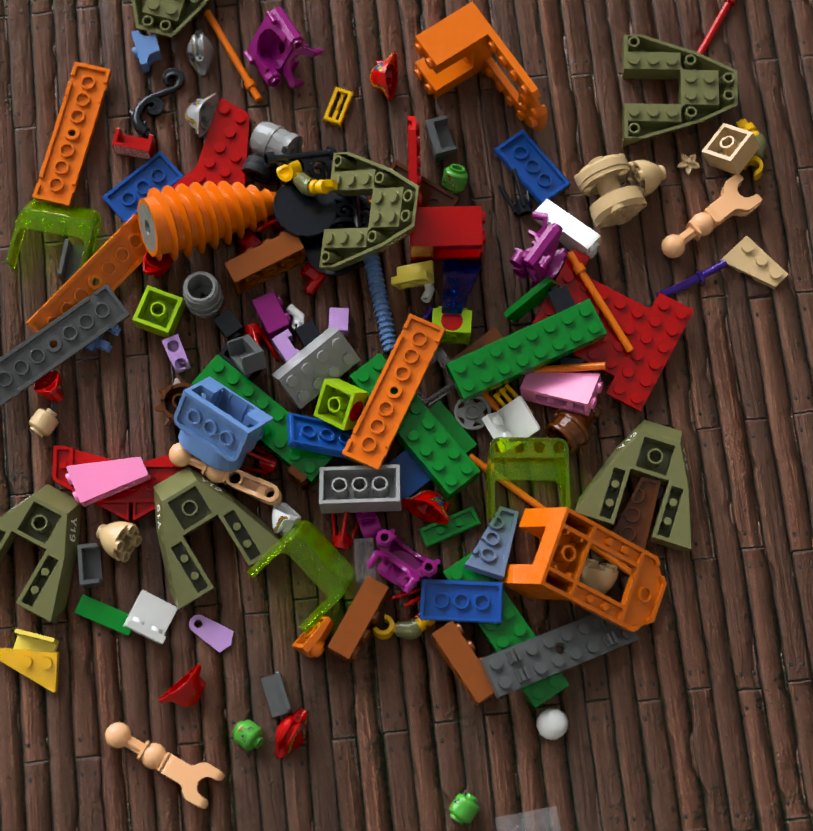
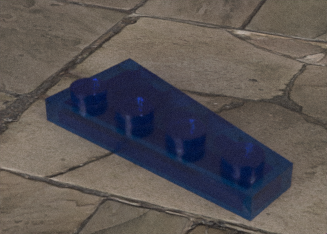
(457, 284)

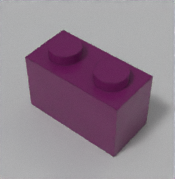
(271, 314)

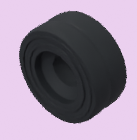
(257, 171)

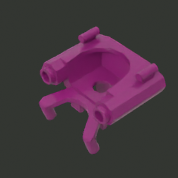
(276, 47)
(540, 259)
(400, 563)

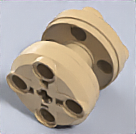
(616, 203)

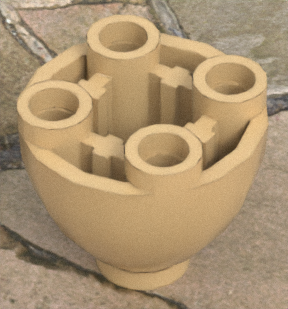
(645, 176)
(119, 539)
(599, 576)

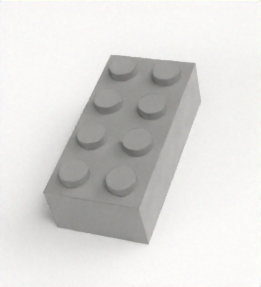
(321, 359)
(360, 489)

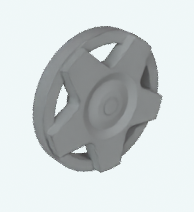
(471, 413)

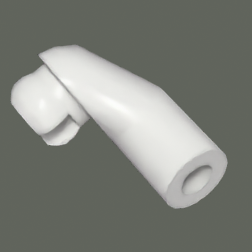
(428, 293)
(298, 316)

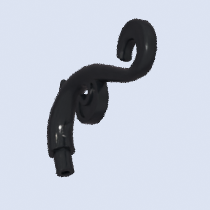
(153, 98)

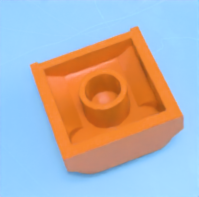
(312, 642)

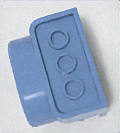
(218, 424)

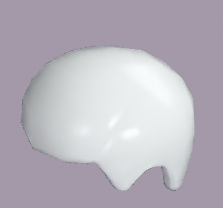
(552, 723)

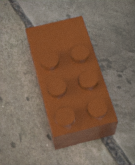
(265, 261)
(358, 620)
(463, 661)

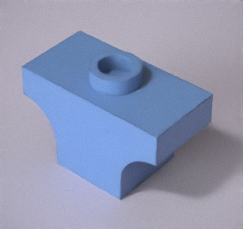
(145, 49)

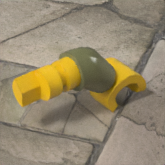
(756, 160)
(304, 183)
(405, 629)

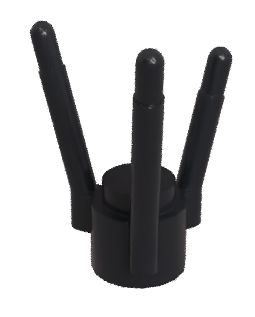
(522, 207)

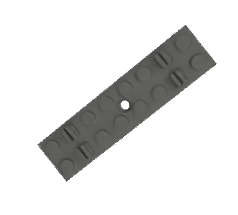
(71, 331)
(539, 659)

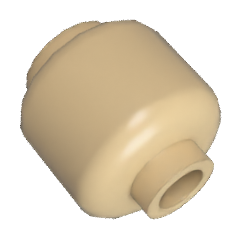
(43, 422)

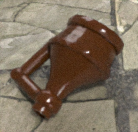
(572, 427)

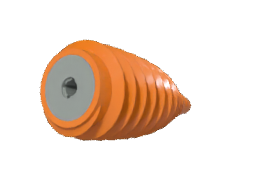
(200, 216)

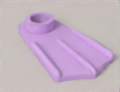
(212, 632)

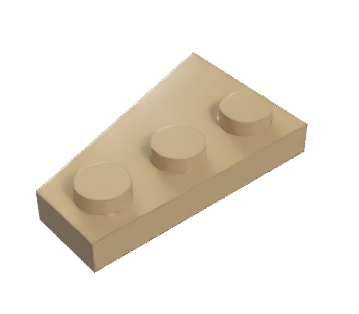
(753, 261)

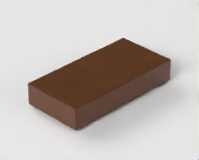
(298, 477)

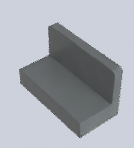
(69, 260)
(276, 695)

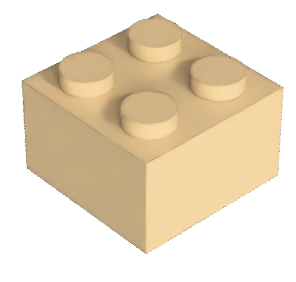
(730, 149)

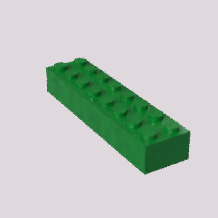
(526, 350)
(275, 433)
(424, 437)
(509, 633)

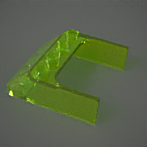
(59, 220)
(527, 461)
(317, 559)

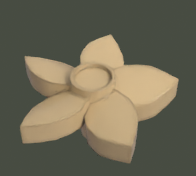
(688, 163)

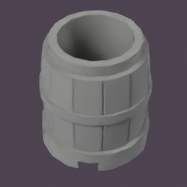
(275, 138)
(201, 284)

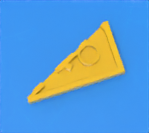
(35, 664)

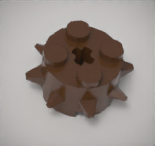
(170, 399)

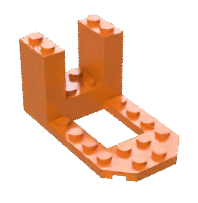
(463, 47)
(561, 559)

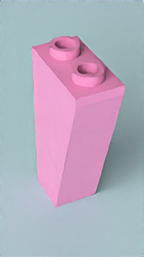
(563, 390)
(105, 478)

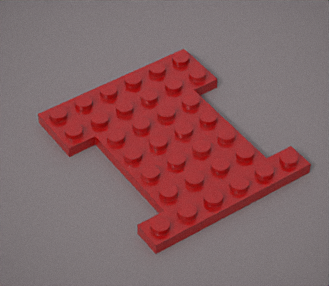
(650, 332)

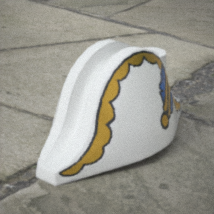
(283, 518)

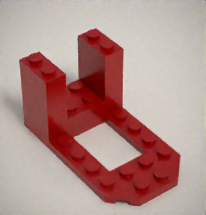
(442, 231)

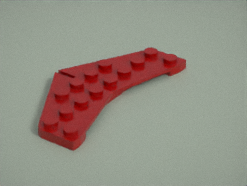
(223, 148)
(119, 504)

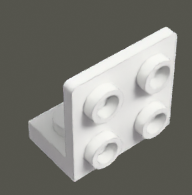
(512, 420)
(150, 617)

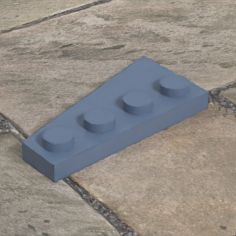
(493, 549)

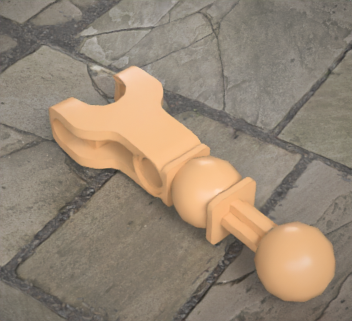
(702, 224)
(248, 484)
(155, 757)

